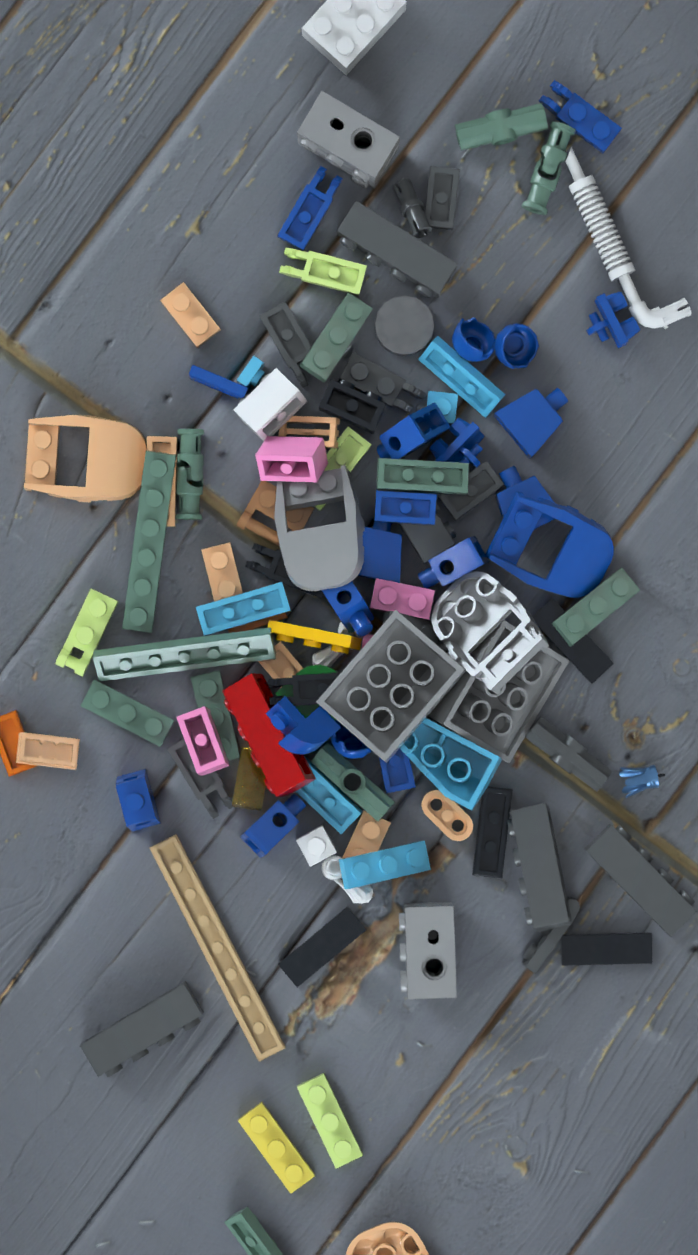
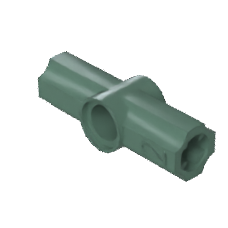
(501, 126)
(367, 796)

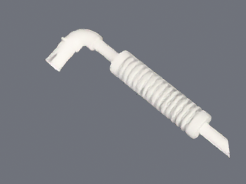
(613, 252)

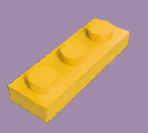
(314, 637)

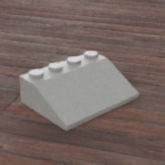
(391, 686)
(503, 719)

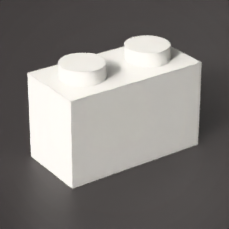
(270, 404)

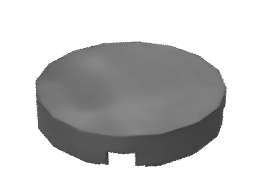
(404, 325)

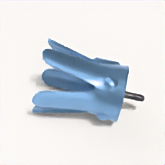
(640, 779)

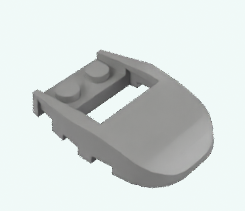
(322, 554)
(471, 613)

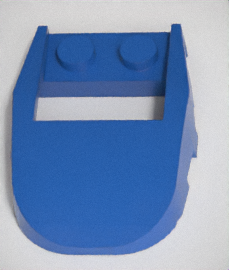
(580, 561)

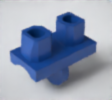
(608, 307)
(463, 448)

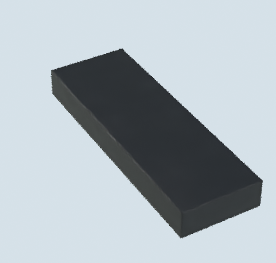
(583, 654)
(492, 832)
(322, 946)
(606, 949)

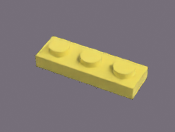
(276, 1147)

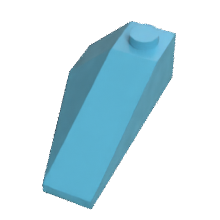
(451, 762)

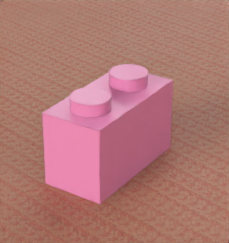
(291, 459)
(402, 597)
(203, 741)

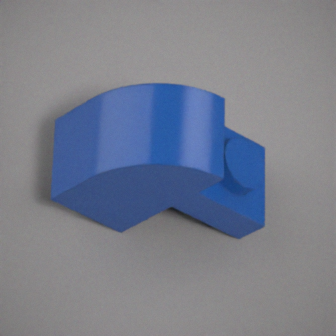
(301, 734)

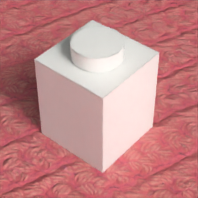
(316, 845)

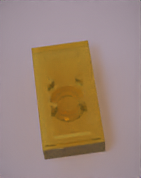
(249, 783)

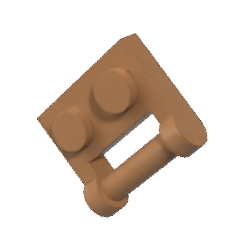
(264, 502)

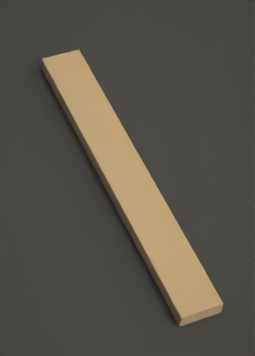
(217, 947)

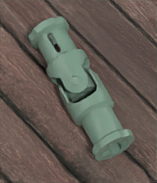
(551, 158)
(189, 468)

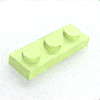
(329, 1120)

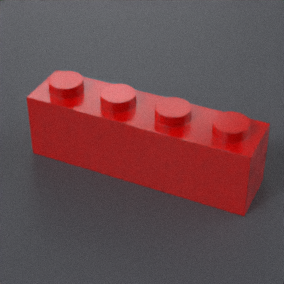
(249, 703)

